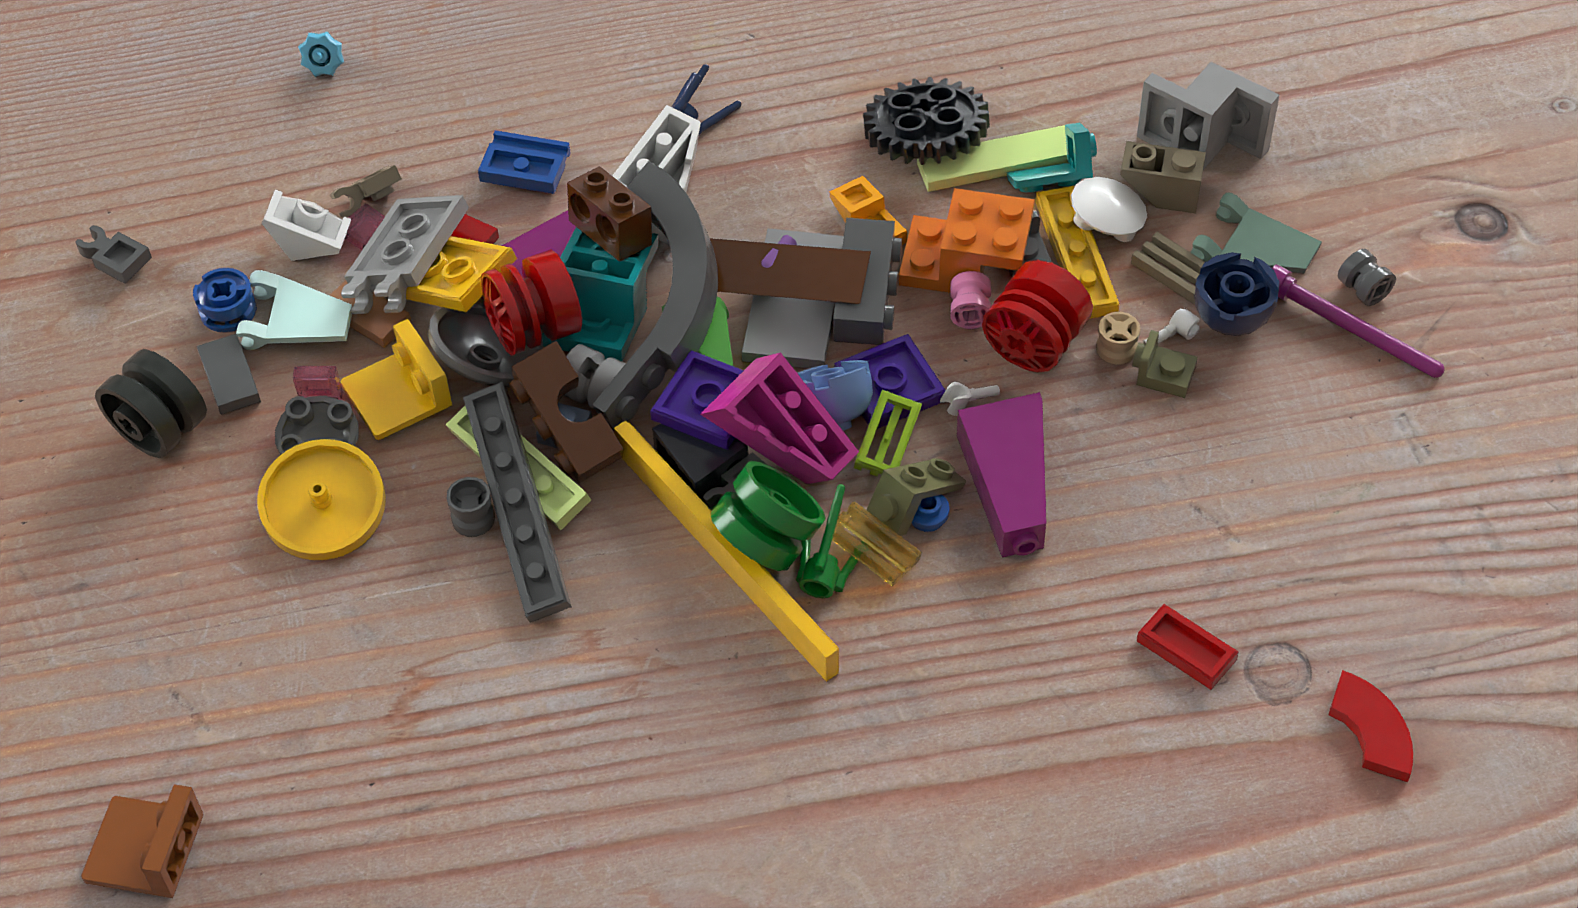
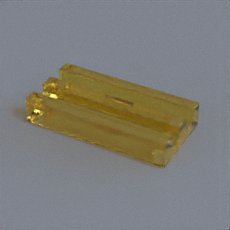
(878, 540)

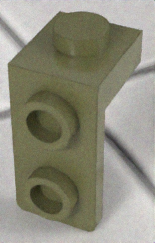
(905, 486)

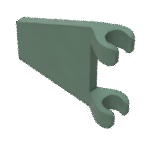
(1259, 238)

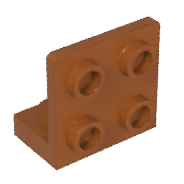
(144, 843)

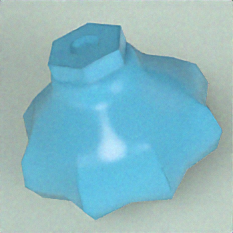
(321, 54)

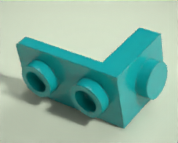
(1080, 149)

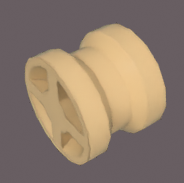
(1117, 337)

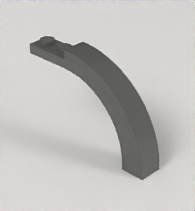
(689, 302)

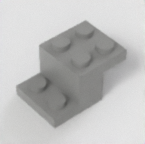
(1208, 113)

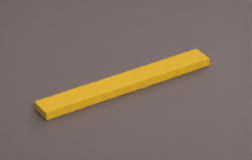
(747, 573)

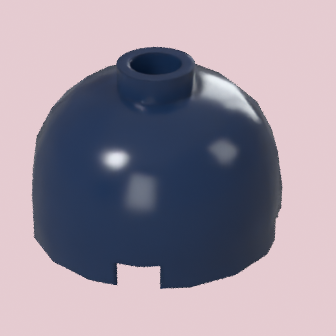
(1236, 294)

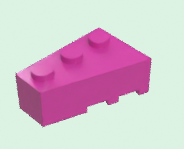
(782, 421)

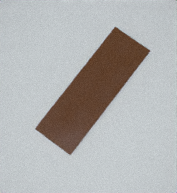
(796, 272)

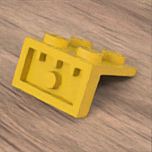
(400, 386)

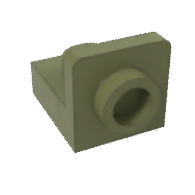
(1163, 368)

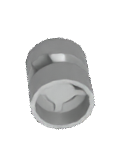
(593, 373)

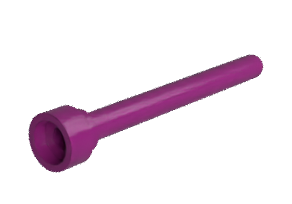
(1290, 290)

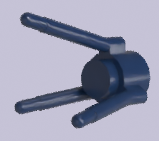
(686, 93)

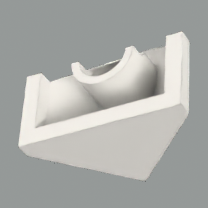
(304, 227)

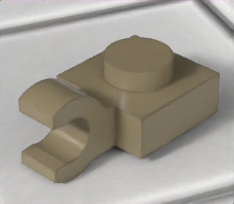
(376, 184)

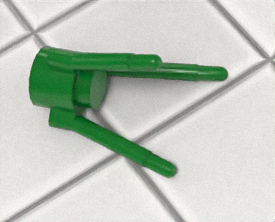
(821, 574)

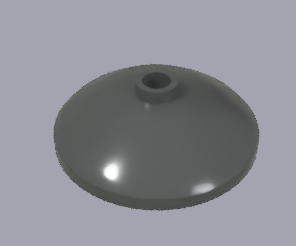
(472, 347)

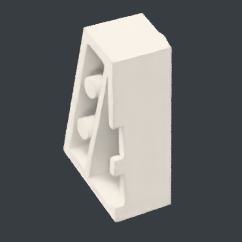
(668, 144)

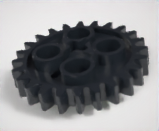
(926, 120)

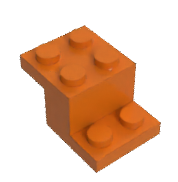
(977, 233)

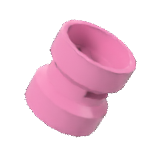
(970, 299)

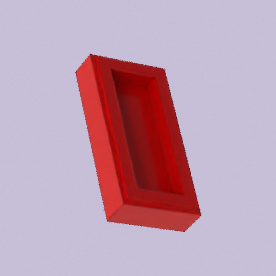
(1187, 646)

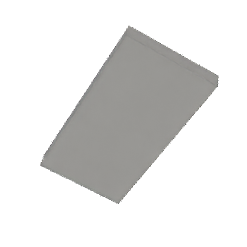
(791, 325)

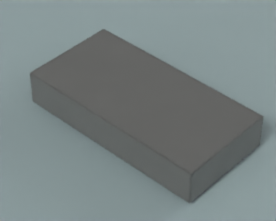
(228, 374)

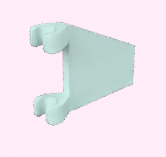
(296, 314)

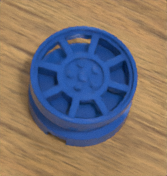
(224, 297)

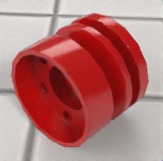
(536, 300)
(1037, 316)

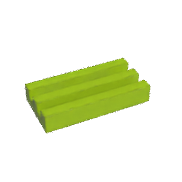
(877, 466)

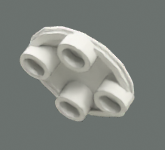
(1108, 208)

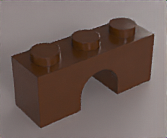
(581, 445)

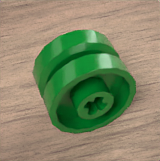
(767, 516)

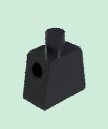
(696, 460)

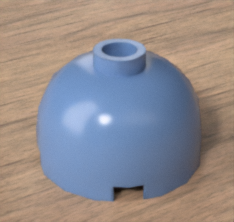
(841, 390)

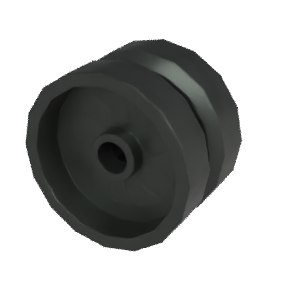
(151, 403)

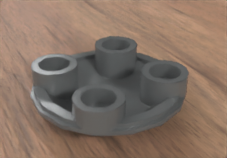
(314, 420)

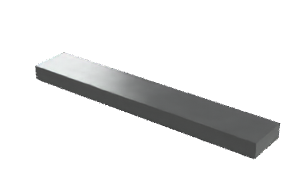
(517, 503)

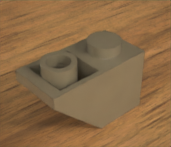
(1164, 174)

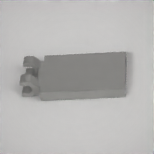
(402, 250)

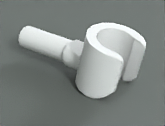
(1183, 323)
(960, 395)

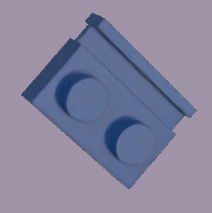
(524, 162)

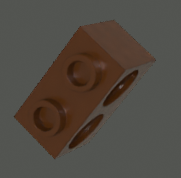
(609, 213)

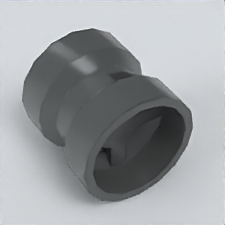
(1366, 277)
(470, 506)

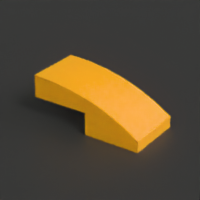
(864, 201)

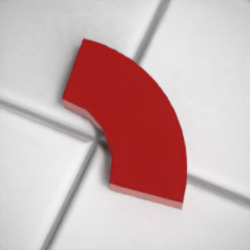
(1376, 724)

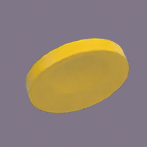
(321, 499)

